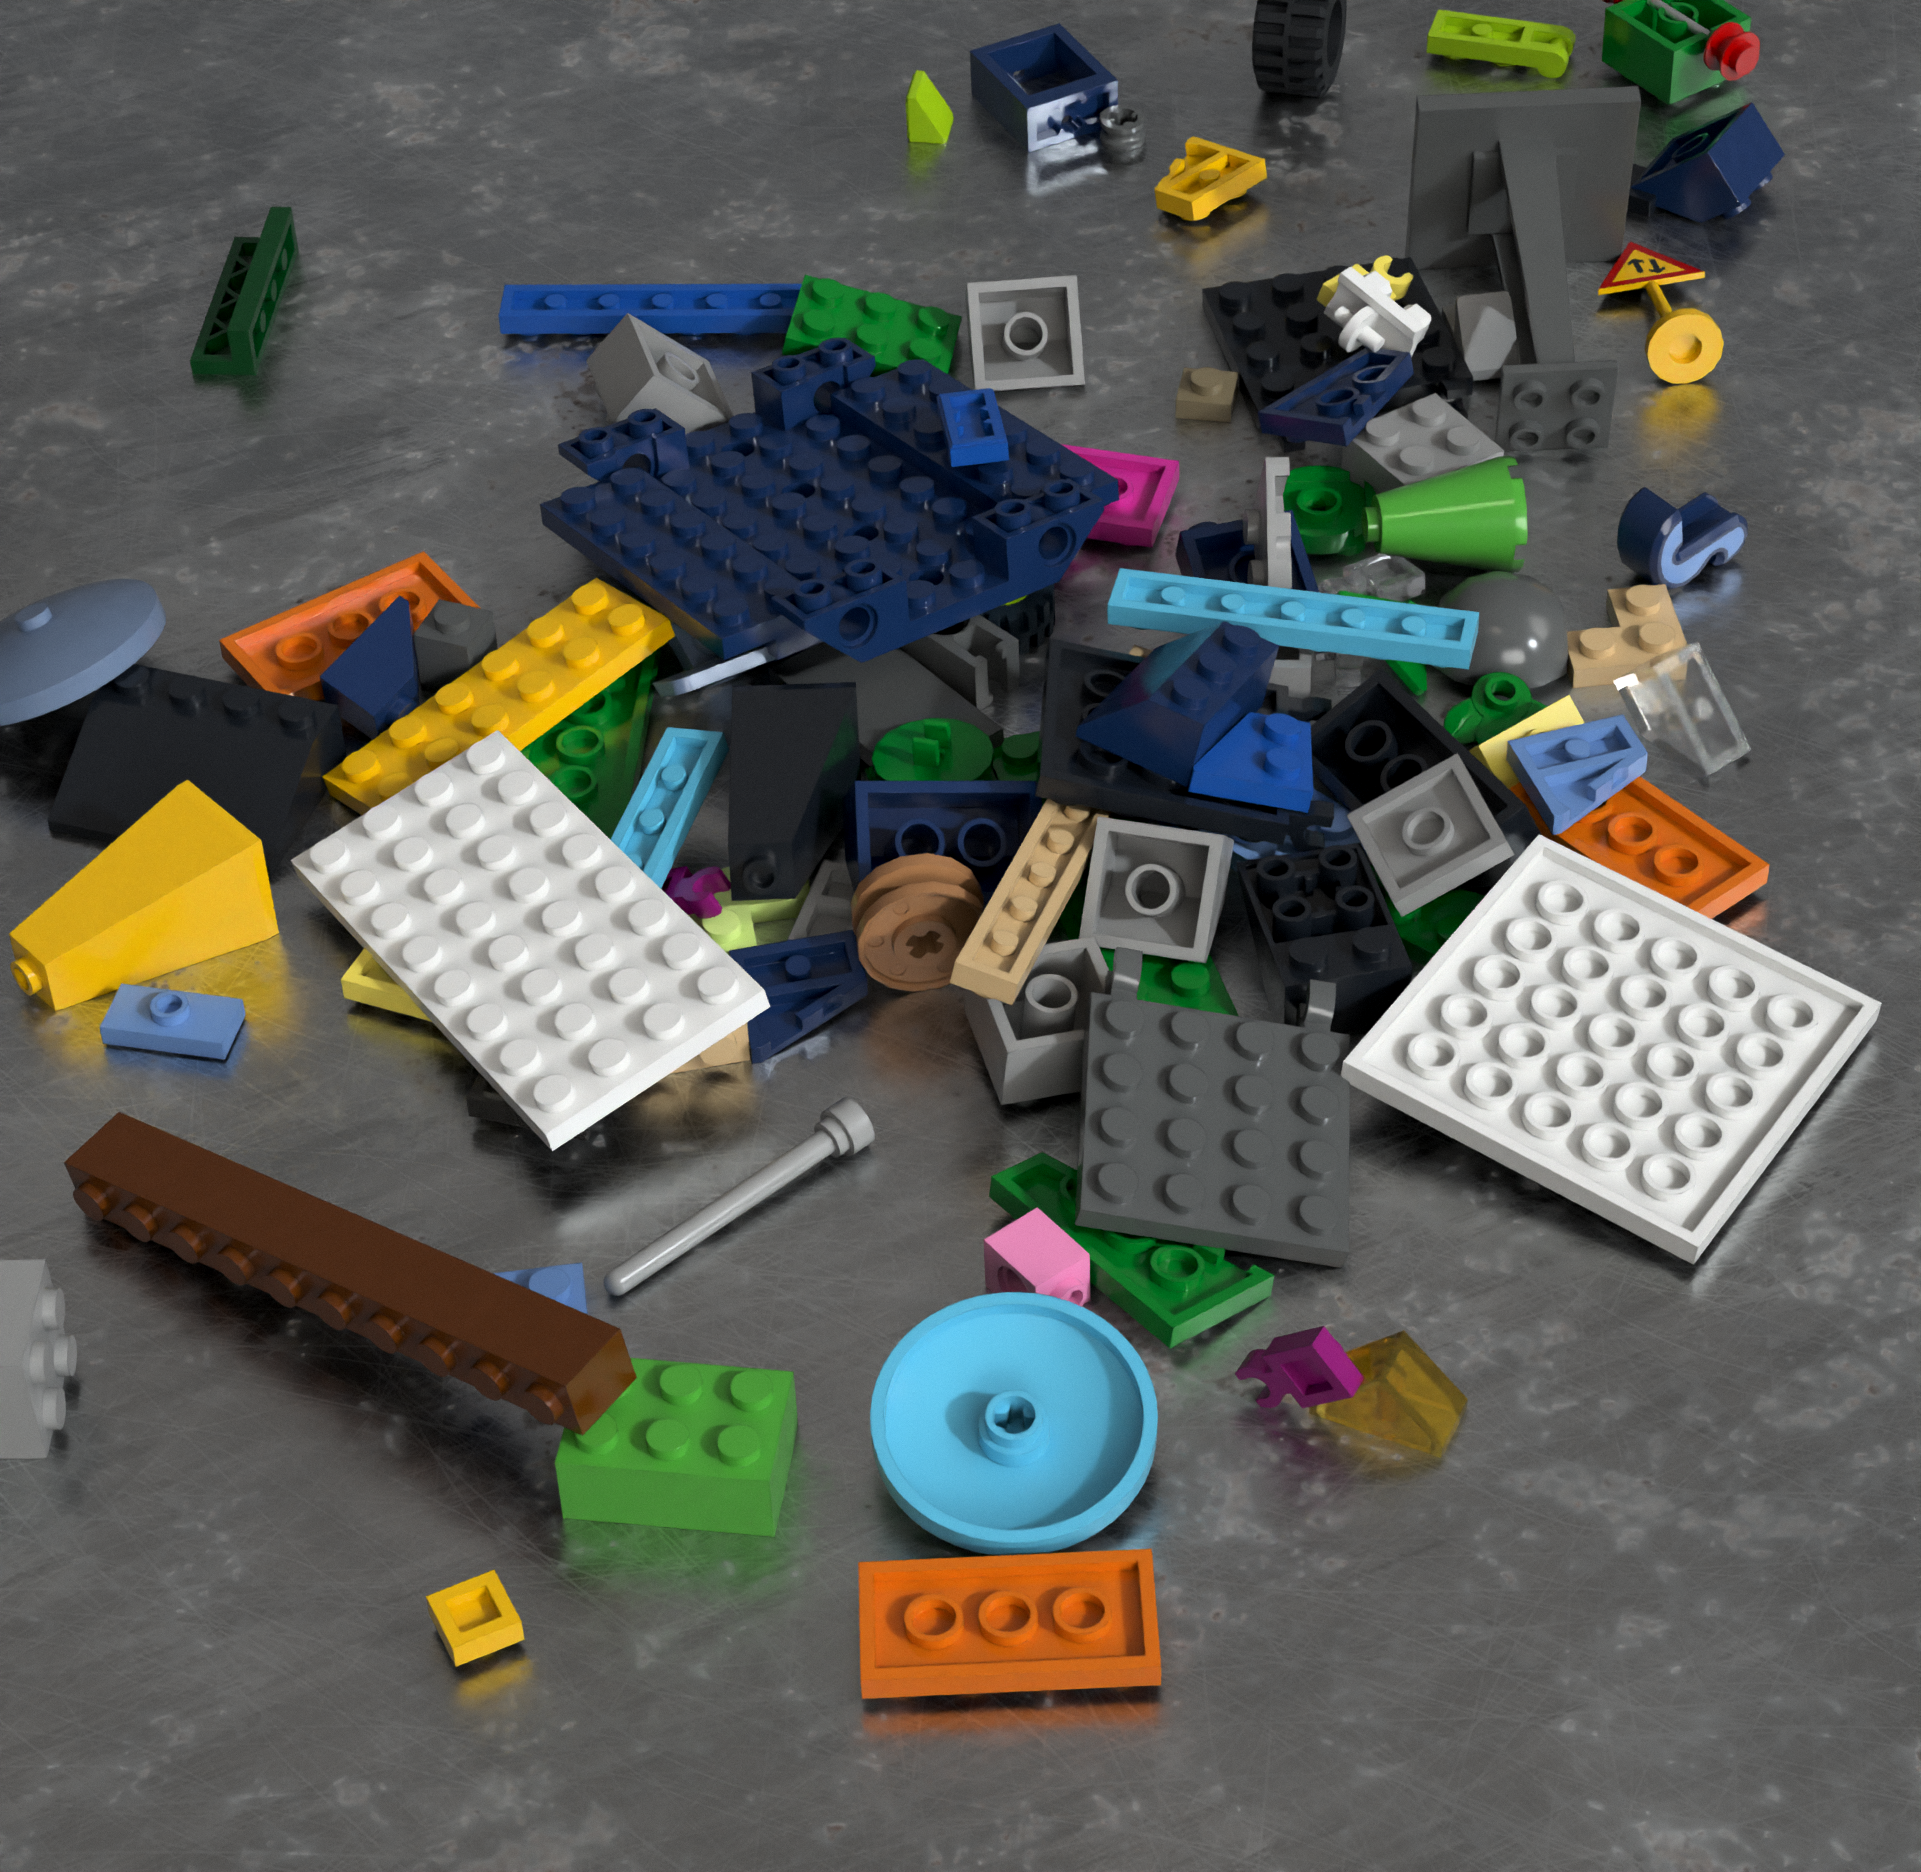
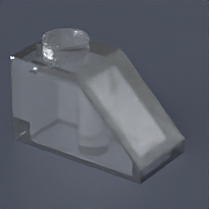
(1684, 710)

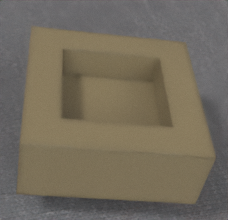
(1207, 394)

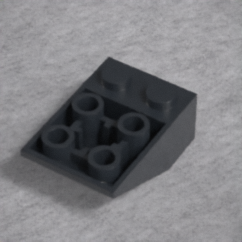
(1328, 923)

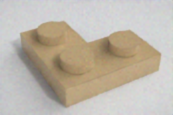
(1640, 630)

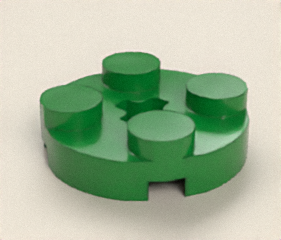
(1339, 525)

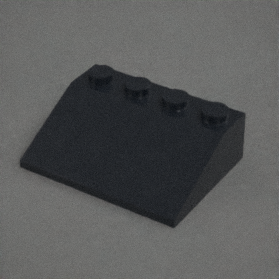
(236, 743)

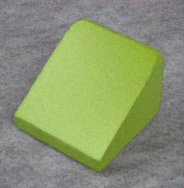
(926, 112)

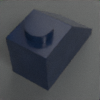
(377, 673)

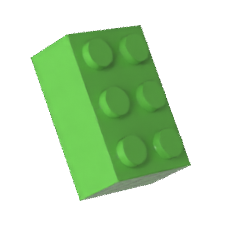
(685, 1450)

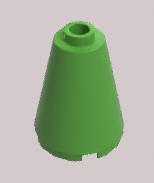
(1453, 518)

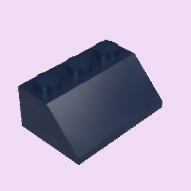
(1183, 699)
(962, 820)

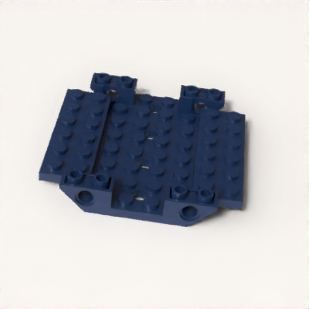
(825, 511)

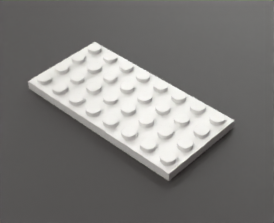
(529, 938)

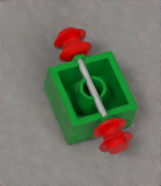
(1678, 44)

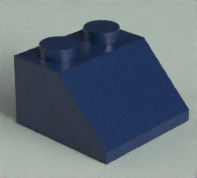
(1713, 166)

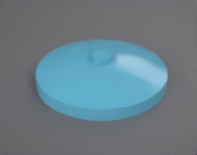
(1013, 1423)

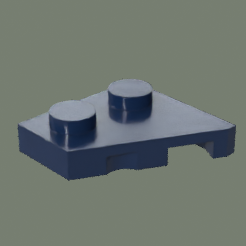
(804, 985)

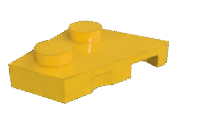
(1207, 179)

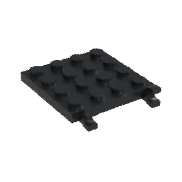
(1283, 339)
(1090, 776)

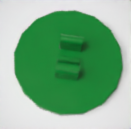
(933, 752)

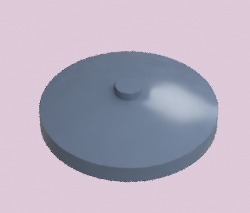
(74, 644)

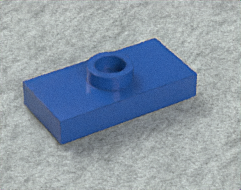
(972, 427)

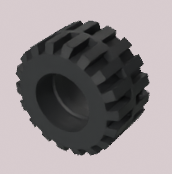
(1298, 45)

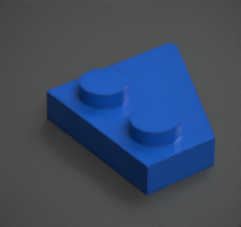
(1260, 763)

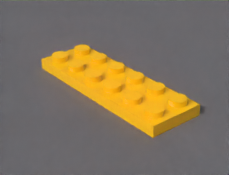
(513, 690)

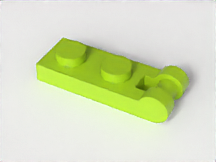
(1501, 41)

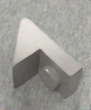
(1483, 332)

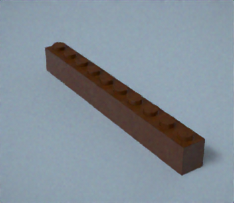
(353, 1273)

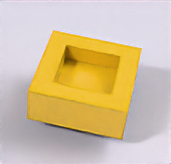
(475, 1618)

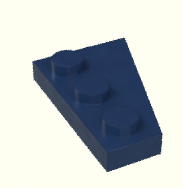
(1339, 400)

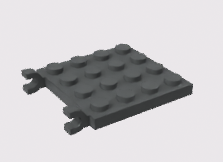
(1214, 1124)

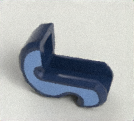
(1675, 543)

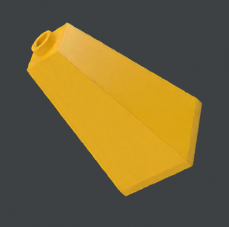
(152, 902)

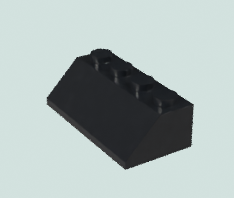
(1386, 738)

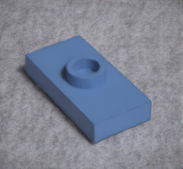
(172, 1021)

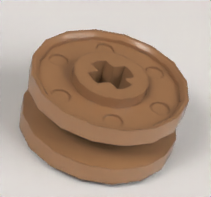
(915, 920)

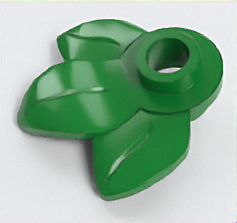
(1486, 716)

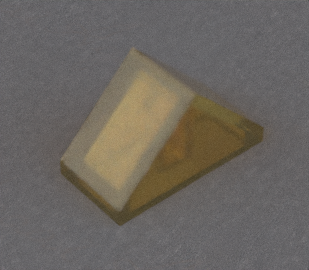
(1401, 1396)

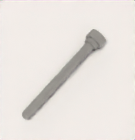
(841, 1131)

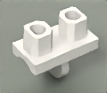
(1371, 317)

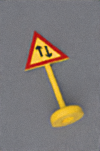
(1683, 341)

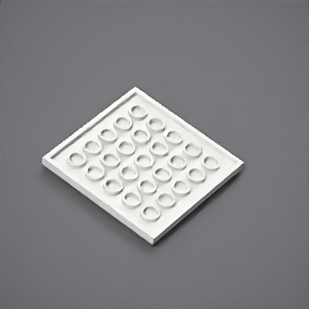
(1613, 1046)

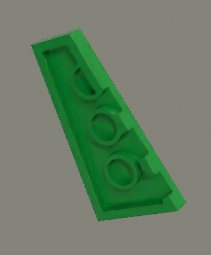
(1159, 1282)

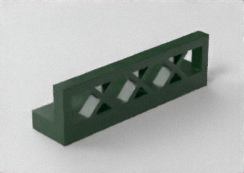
(256, 306)

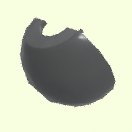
(1518, 628)

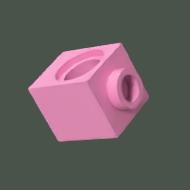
(1038, 1259)

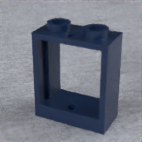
(1038, 117)

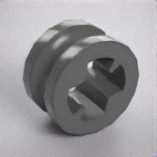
(1122, 128)

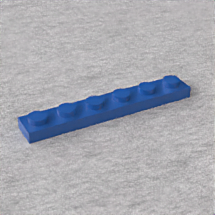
(665, 307)

